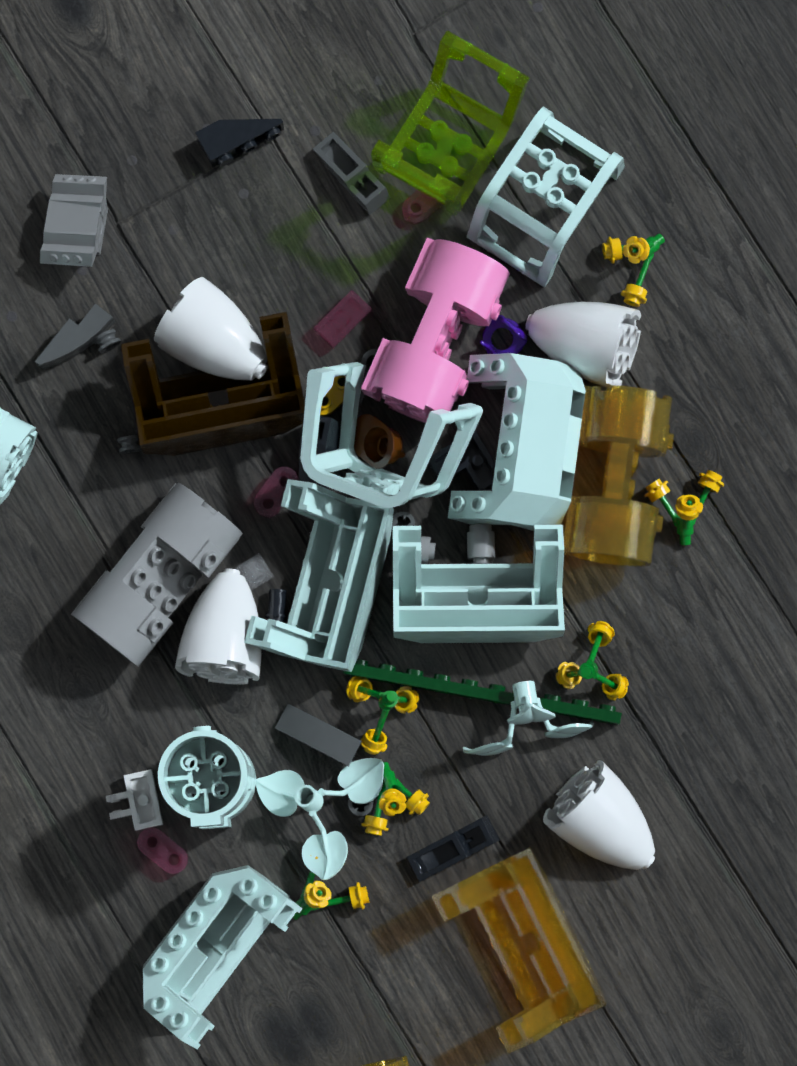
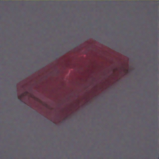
(342, 319)

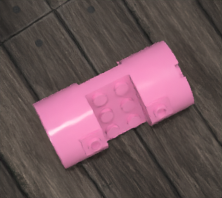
(456, 288)

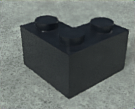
(475, 462)

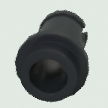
(276, 605)

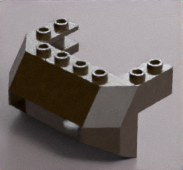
(214, 411)

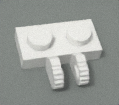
(142, 800)

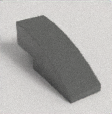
(352, 173)
(75, 338)
(318, 735)

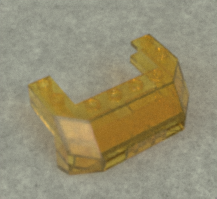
(532, 944)

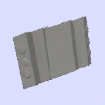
(75, 220)

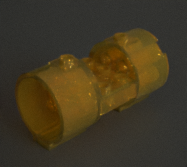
(625, 426)

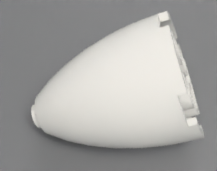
(211, 334)
(589, 337)
(217, 633)
(602, 819)

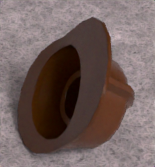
(377, 442)

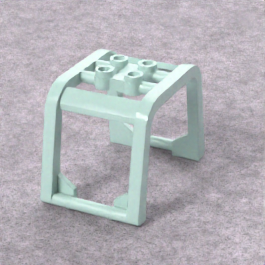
(609, 165)
(368, 483)

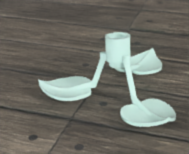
(529, 711)
(286, 790)

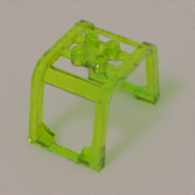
(390, 158)

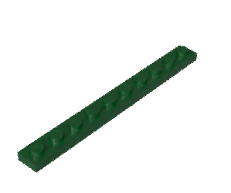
(470, 689)

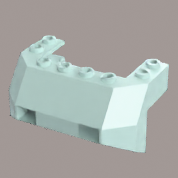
(534, 443)
(335, 580)
(478, 599)
(209, 946)

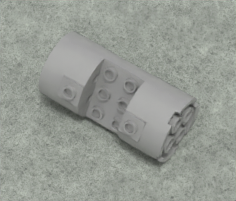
(156, 573)

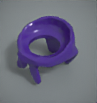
(519, 336)

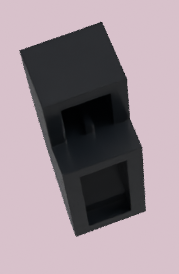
(453, 848)

